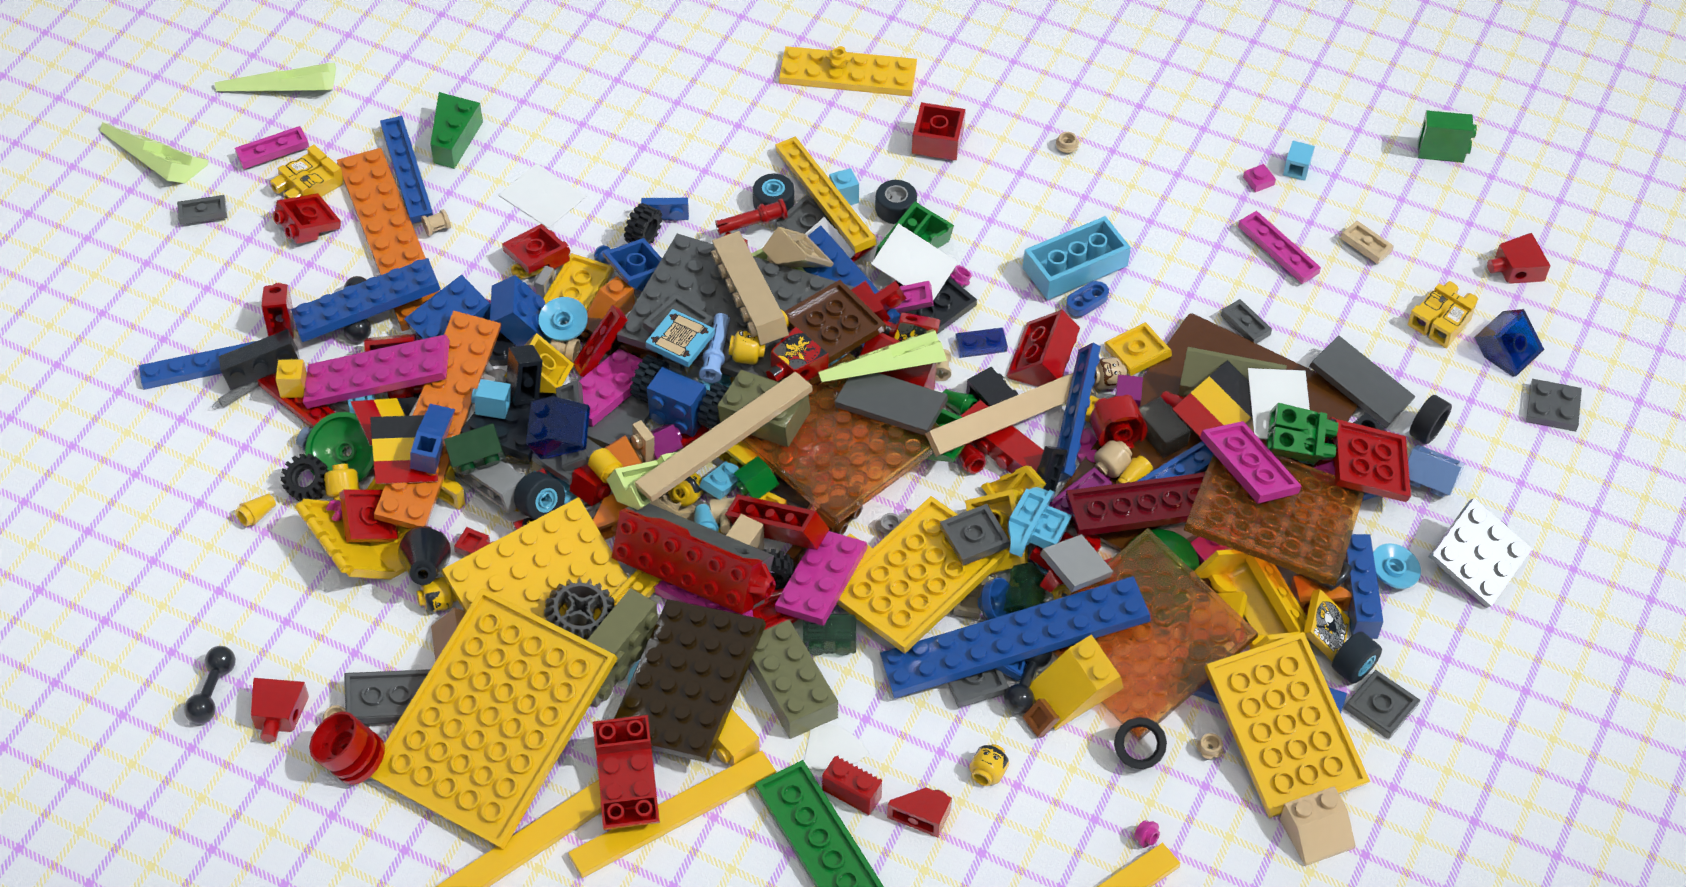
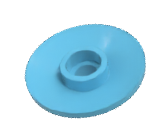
(562, 310)
(1396, 566)

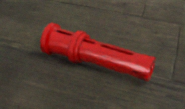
(762, 214)

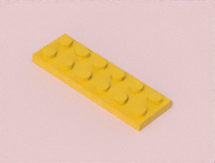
(861, 74)

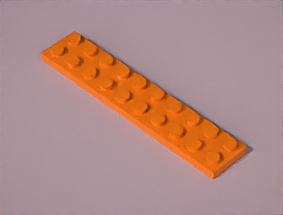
(382, 218)
(468, 356)

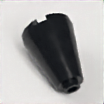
(424, 554)

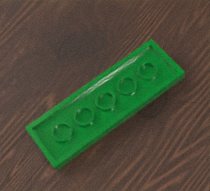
(815, 829)

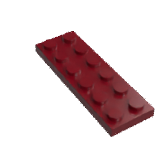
(1133, 504)

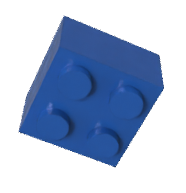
(516, 309)

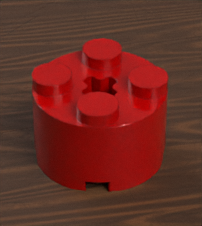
(1117, 421)

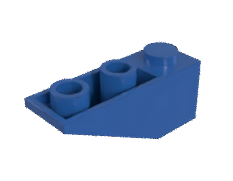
(430, 438)

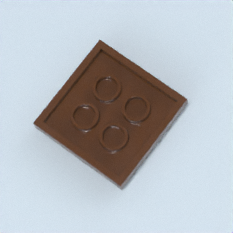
(835, 320)

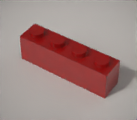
(1008, 446)
(781, 521)

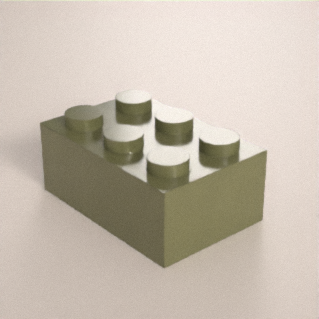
(750, 386)

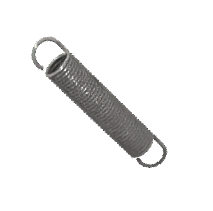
(236, 393)

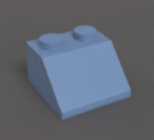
(1434, 470)

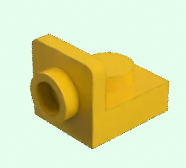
(452, 491)

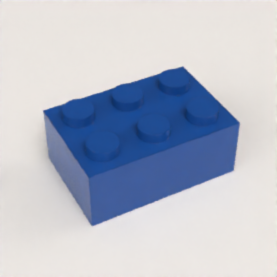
(434, 315)

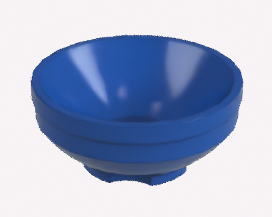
(993, 598)

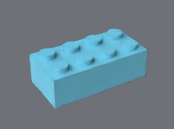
(1076, 257)

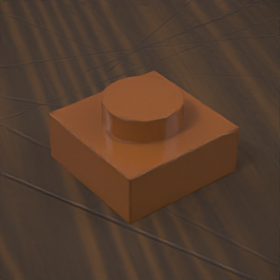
(1041, 717)

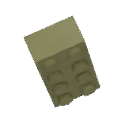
(625, 635)
(792, 681)

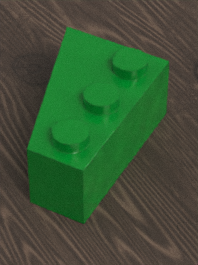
(454, 128)
(925, 225)

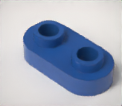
(1084, 299)

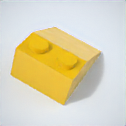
(1002, 506)
(1077, 681)

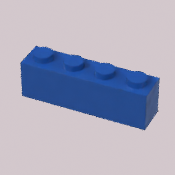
(1365, 604)

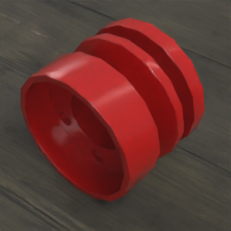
(347, 748)

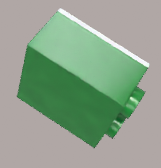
(1446, 135)

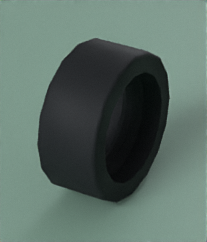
(1430, 419)
(1156, 730)

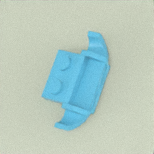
(1036, 521)

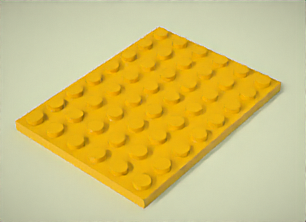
(492, 717)

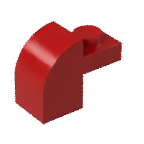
(882, 301)

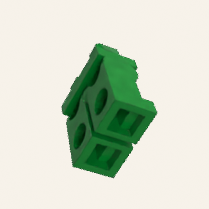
(1300, 434)

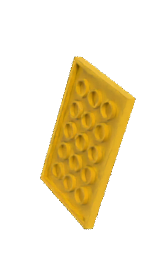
(536, 559)
(913, 578)
(1286, 722)

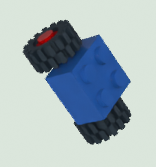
(675, 397)

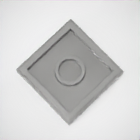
(1076, 563)

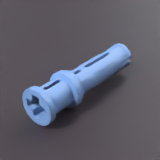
(714, 355)

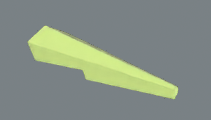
(305, 78)
(160, 157)
(904, 354)
(623, 482)

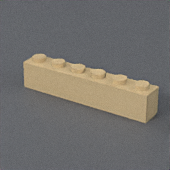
(749, 288)

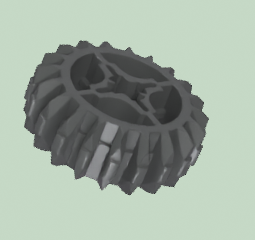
(581, 603)

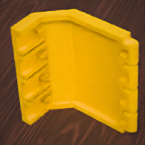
(356, 559)

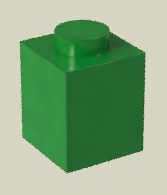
(755, 478)

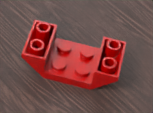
(626, 772)

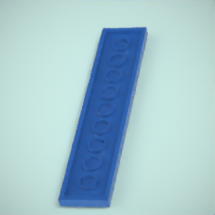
(1015, 637)

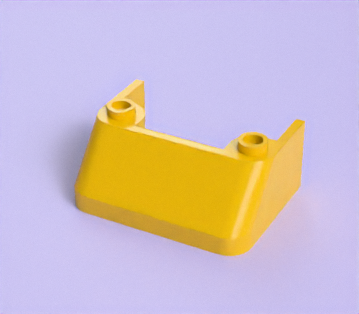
(1269, 603)

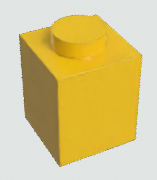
(291, 378)

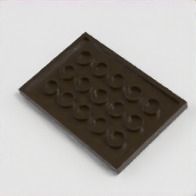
(691, 676)

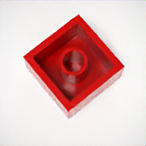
(938, 131)

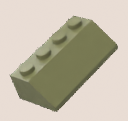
(1202, 363)

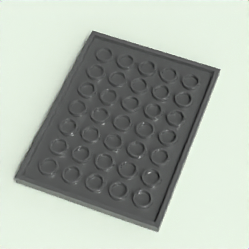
(692, 274)

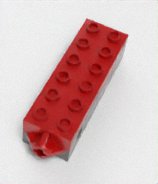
(694, 557)

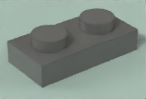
(202, 209)
(1246, 321)

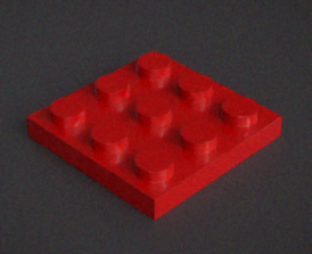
(1371, 461)

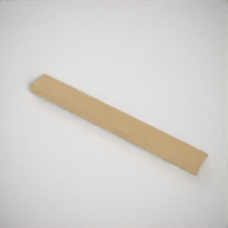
(999, 416)
(723, 436)

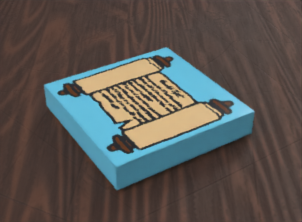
(680, 338)

